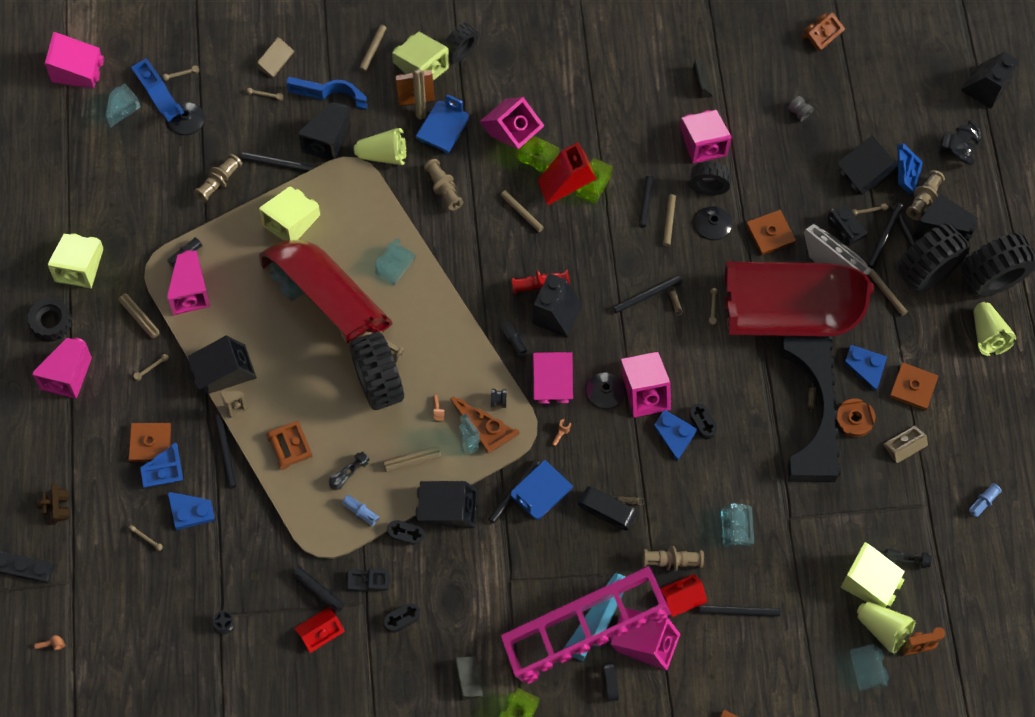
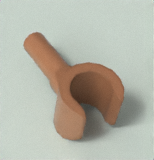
(438, 413)
(562, 430)
(55, 641)

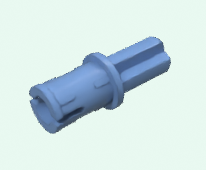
(985, 500)
(360, 510)

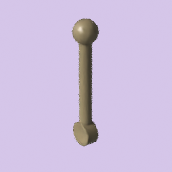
(195, 69)
(279, 97)
(883, 207)
(712, 320)
(137, 376)
(158, 546)

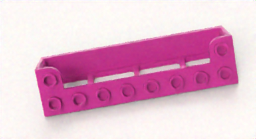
(530, 673)

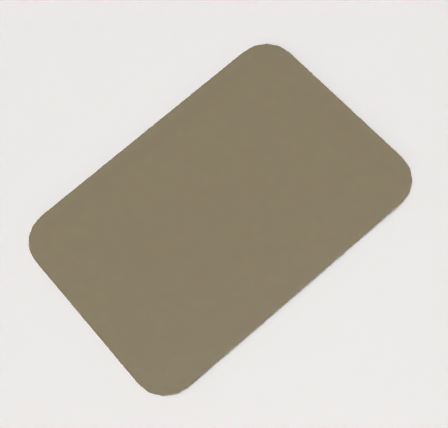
(310, 372)

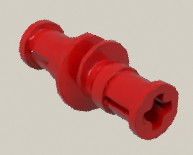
(532, 283)

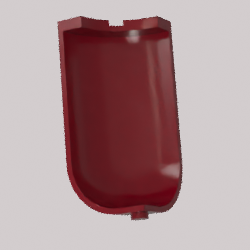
(327, 287)
(794, 298)

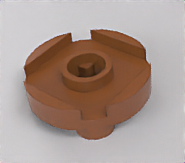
(850, 427)

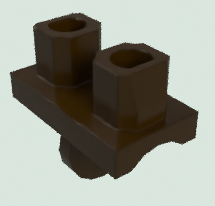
(55, 512)

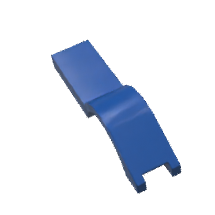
(156, 89)
(321, 91)

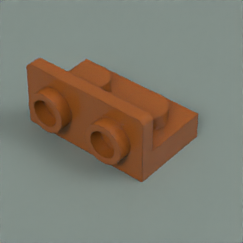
(823, 31)

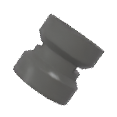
(800, 108)

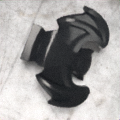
(958, 144)

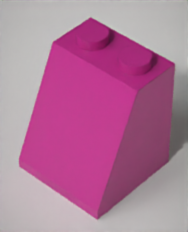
(73, 62)
(512, 122)
(705, 136)
(187, 285)
(64, 368)
(552, 376)
(646, 384)
(650, 643)

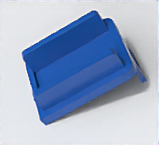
(444, 124)
(541, 490)

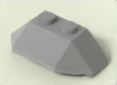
(827, 249)

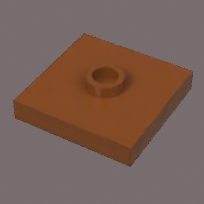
(405, 88)
(770, 232)
(914, 386)
(148, 440)

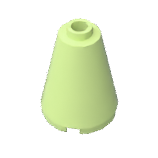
(383, 147)
(991, 330)
(886, 625)

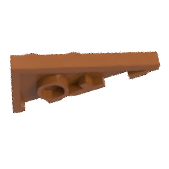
(491, 430)

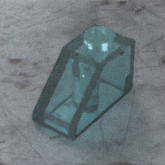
(121, 104)

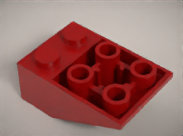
(566, 174)

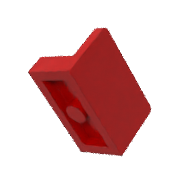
(684, 594)
(319, 629)

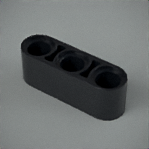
(607, 508)

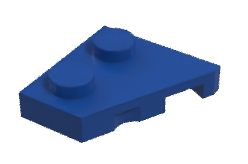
(908, 168)
(866, 365)
(675, 433)
(163, 468)
(190, 510)

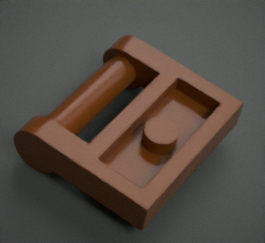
(295, 442)
(921, 643)

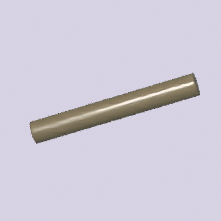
(368, 57)
(526, 215)
(669, 220)
(887, 292)

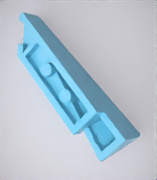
(596, 619)

